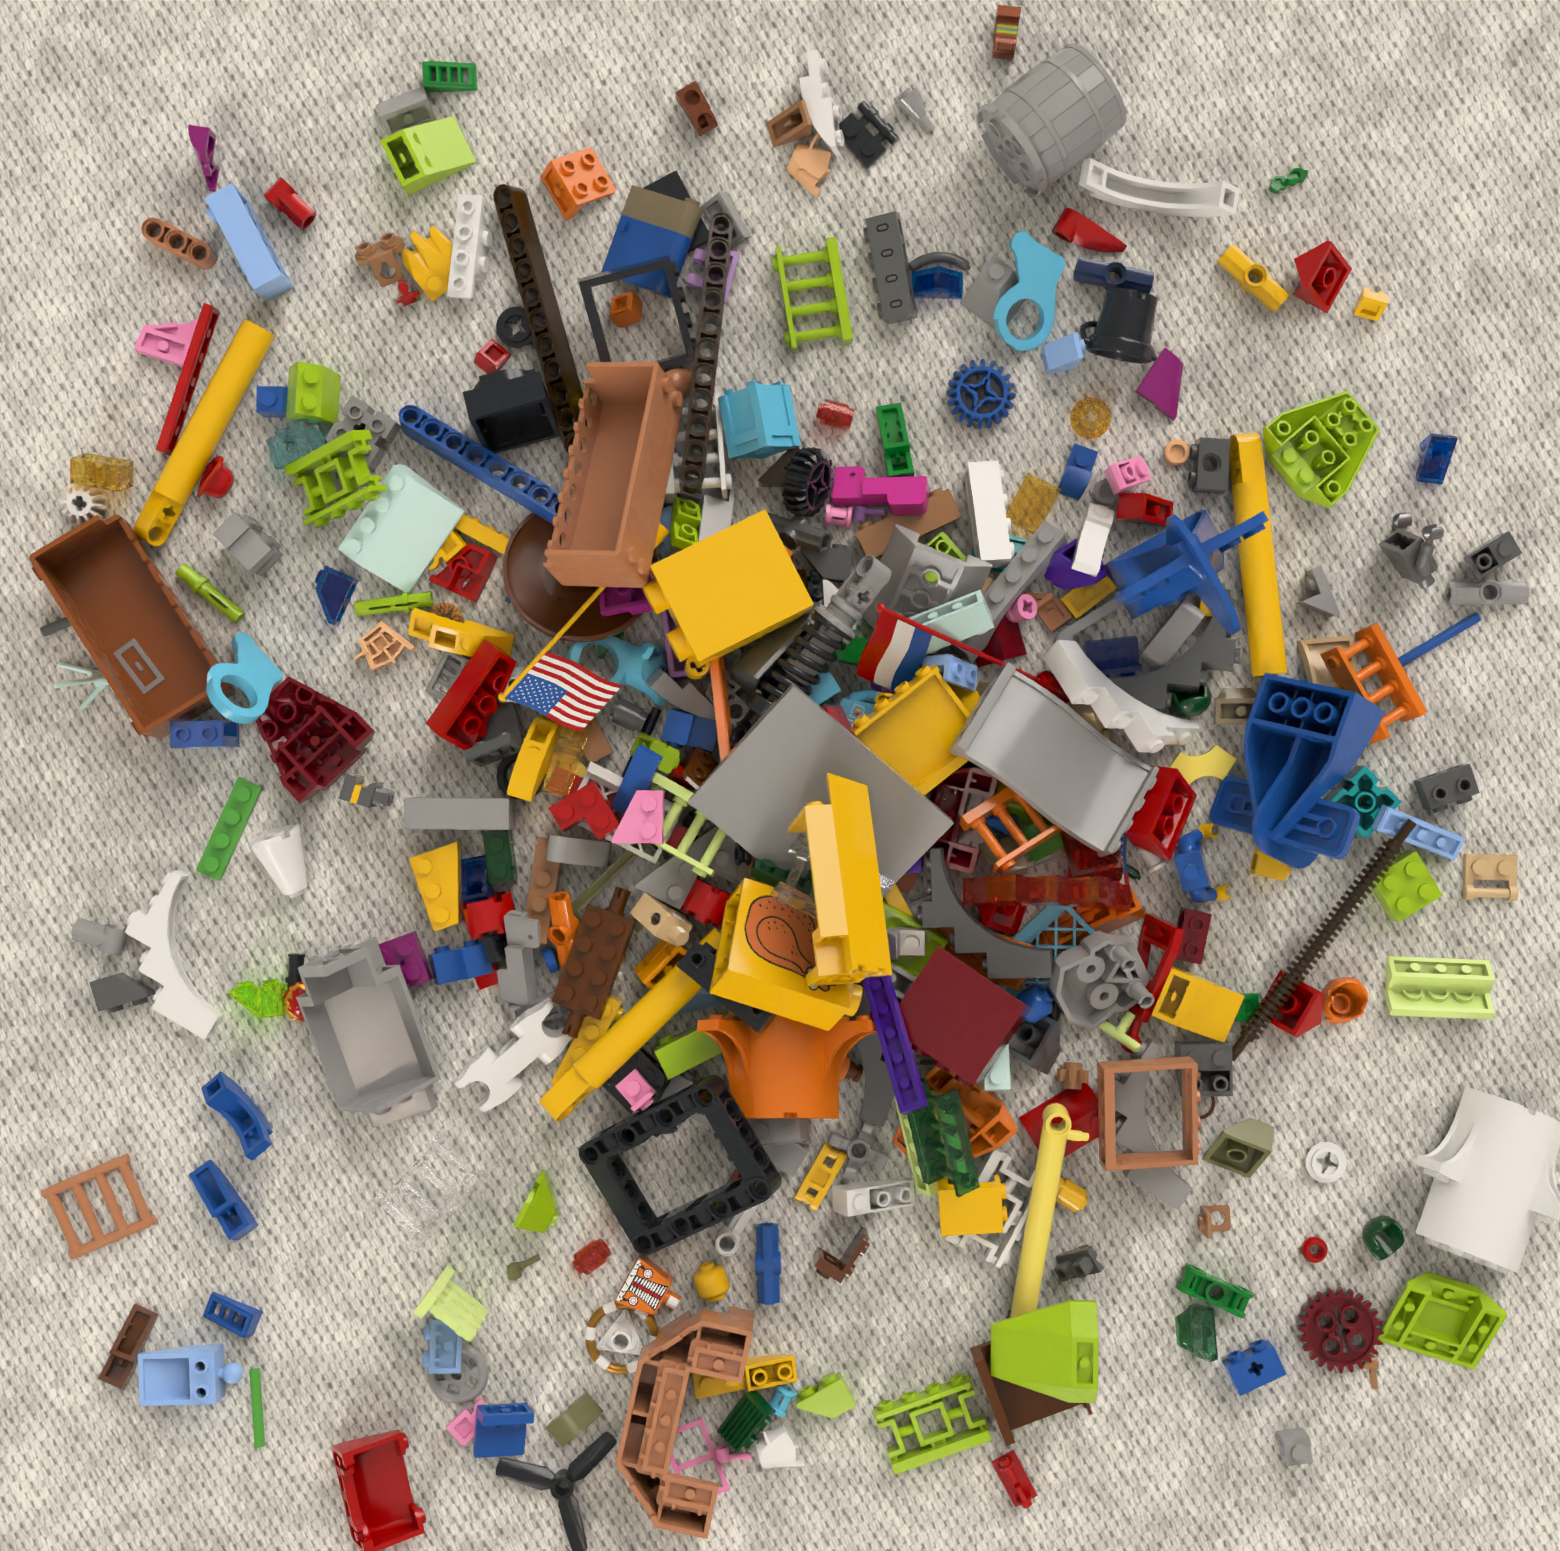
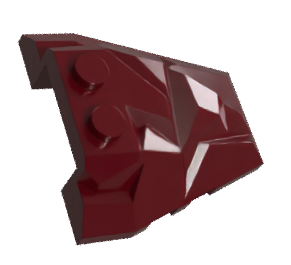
(311, 738)

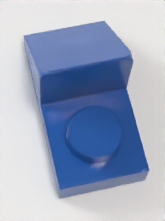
(1077, 471)

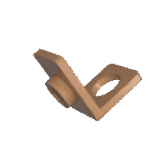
(1204, 1219)

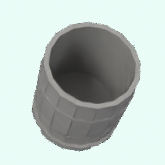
(1052, 118)

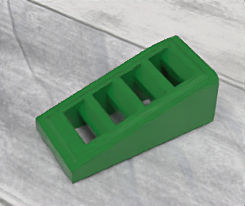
(449, 86)

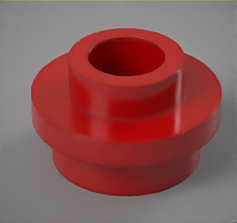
(1319, 1255)

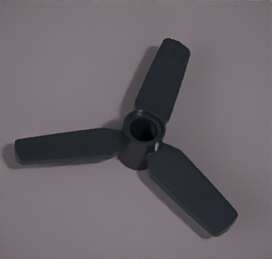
(543, 1479)

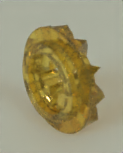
(1082, 426)

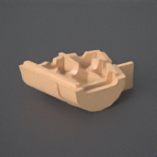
(810, 165)
(382, 646)

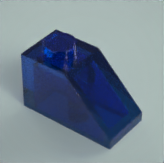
(334, 593)

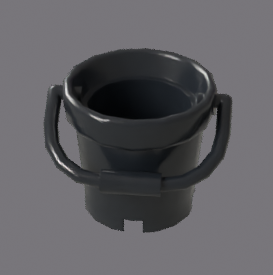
(1123, 327)

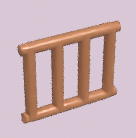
(100, 1240)

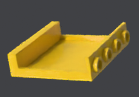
(916, 729)

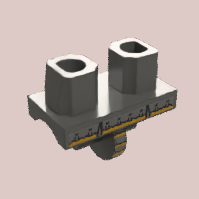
(1077, 1263)

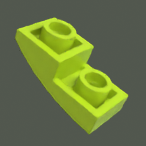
(684, 523)

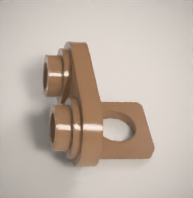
(379, 253)

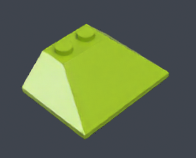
(1443, 1320)

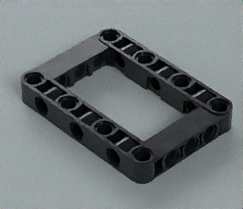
(627, 1201)

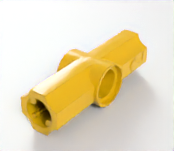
(1266, 289)

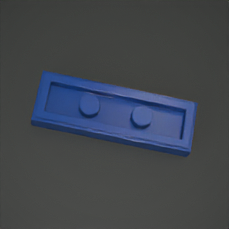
(637, 777)

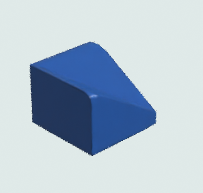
(997, 825)

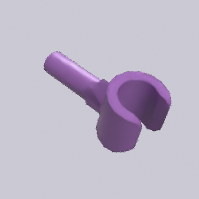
(860, 512)

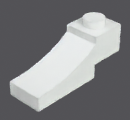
(1092, 539)

